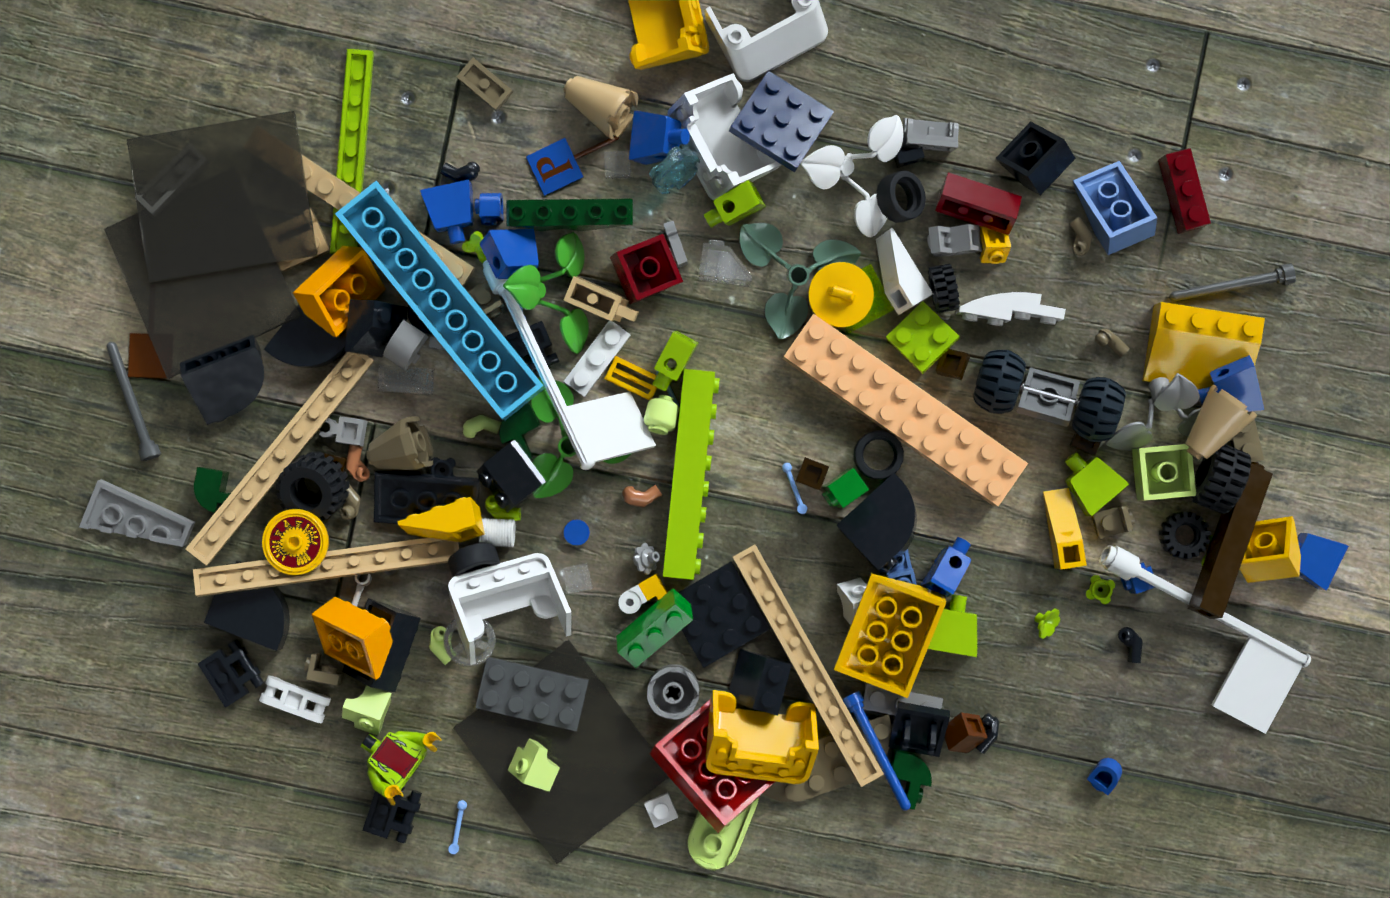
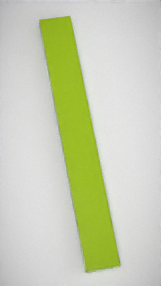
(353, 134)

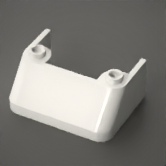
(774, 46)
(504, 589)

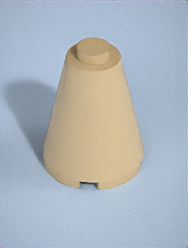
(602, 104)
(1217, 423)

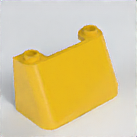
(667, 32)
(761, 743)

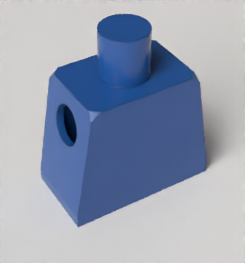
(654, 137)
(450, 208)
(509, 250)
(1238, 380)
(1319, 559)
(942, 576)

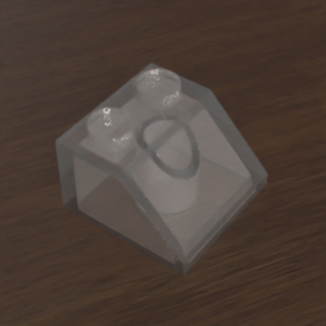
(722, 265)

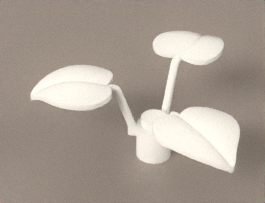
(830, 163)

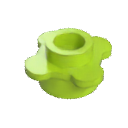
(1104, 596)

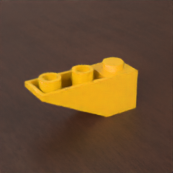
(450, 522)
(1063, 529)

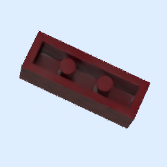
(1184, 191)
(978, 203)

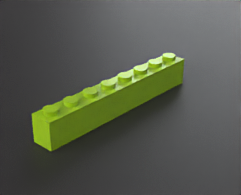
(689, 474)

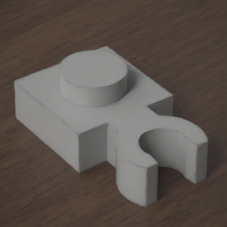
(675, 243)
(347, 431)

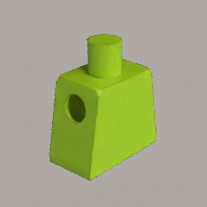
(746, 202)
(681, 350)
(1092, 483)
(956, 629)

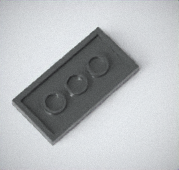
(532, 693)

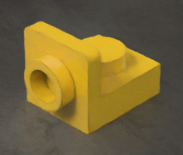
(995, 246)

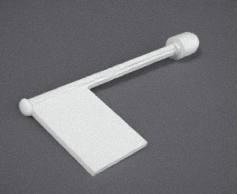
(595, 427)
(1261, 670)

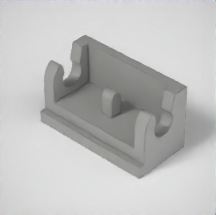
(930, 135)

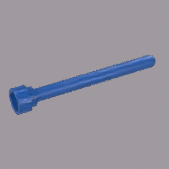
(855, 705)

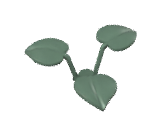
(784, 311)

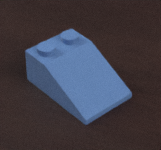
(1115, 207)

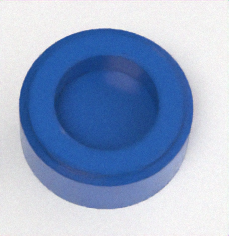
(576, 532)

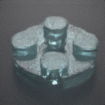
(674, 170)

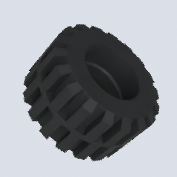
(324, 473)
(1222, 479)

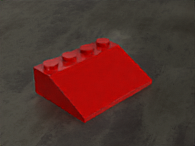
(684, 761)

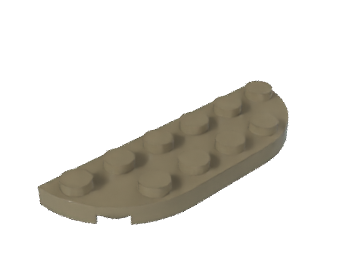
(830, 767)

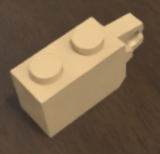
(599, 300)

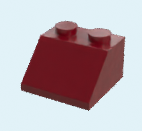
(646, 269)

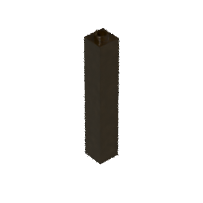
(1229, 547)

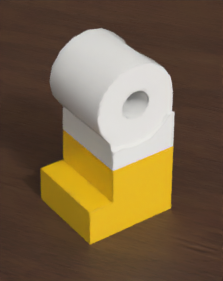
(634, 597)

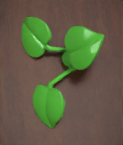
(528, 290)
(553, 469)

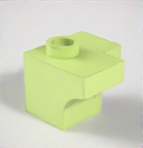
(368, 709)
(533, 766)

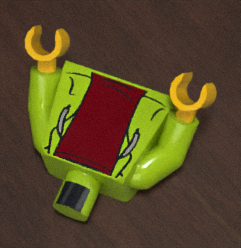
(396, 759)

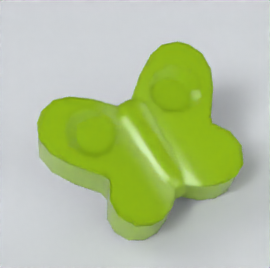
(473, 245)

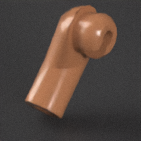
(355, 465)
(640, 498)

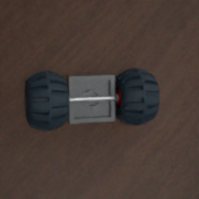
(1049, 396)

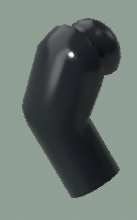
(1133, 642)
(992, 728)

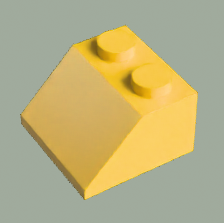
(1272, 551)

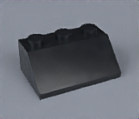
(402, 630)

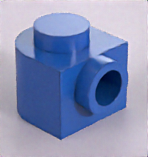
(490, 208)
(1136, 585)
(1105, 775)

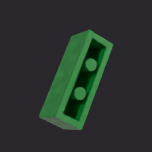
(844, 488)
(654, 628)

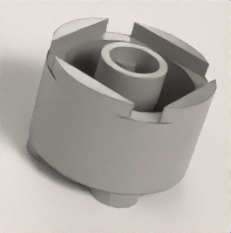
(670, 706)

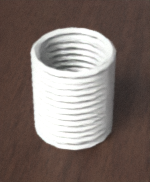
(498, 532)

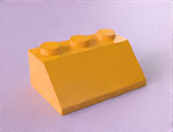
(329, 289)
(353, 636)

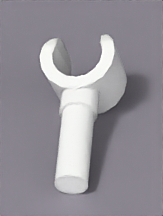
(359, 588)

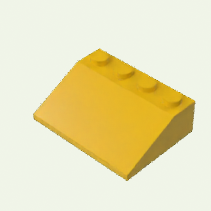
(1198, 342)
(890, 634)

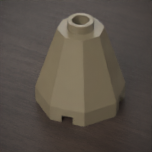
(402, 447)

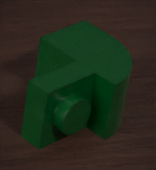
(518, 425)
(210, 488)
(914, 771)

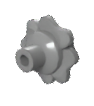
(646, 558)

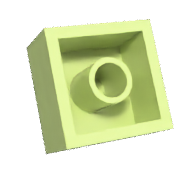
(1163, 472)

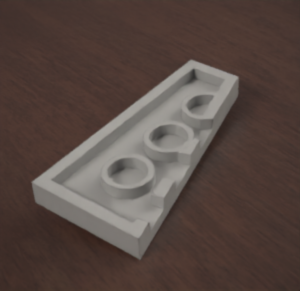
(125, 513)

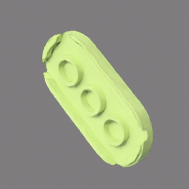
(715, 849)

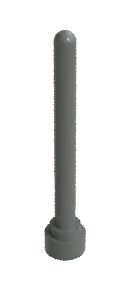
(1284, 274)
(148, 448)

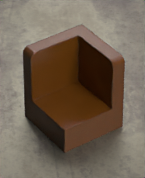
(965, 733)

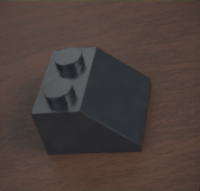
(1036, 157)
(372, 326)
(510, 476)
(759, 681)

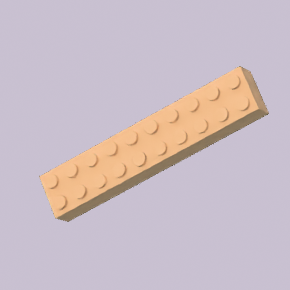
(905, 411)

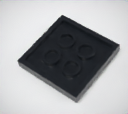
(722, 615)

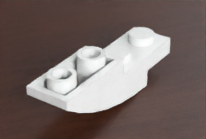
(1001, 306)

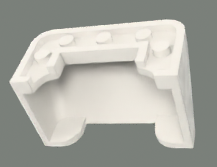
(723, 156)

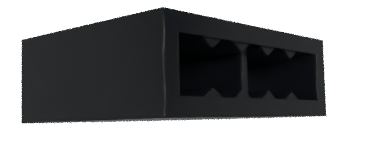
(306, 344)
(225, 378)
(882, 524)
(252, 614)

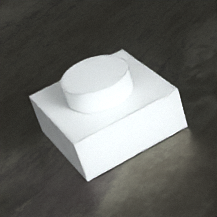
(661, 810)

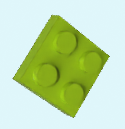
(922, 337)

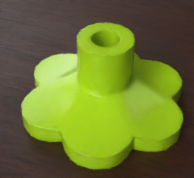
(1047, 622)

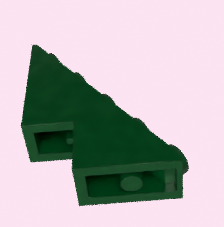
(569, 214)

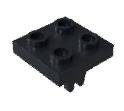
(919, 729)

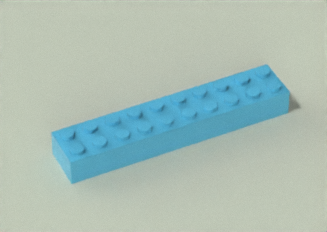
(440, 300)

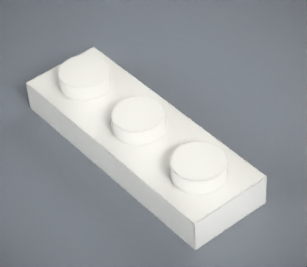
(597, 358)

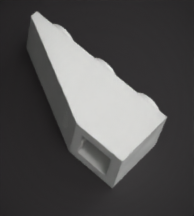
(900, 276)

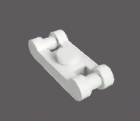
(294, 699)

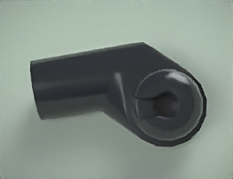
(467, 172)

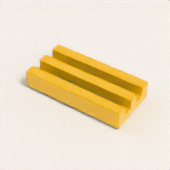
(626, 375)

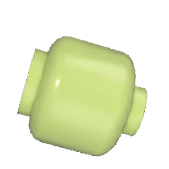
(661, 415)

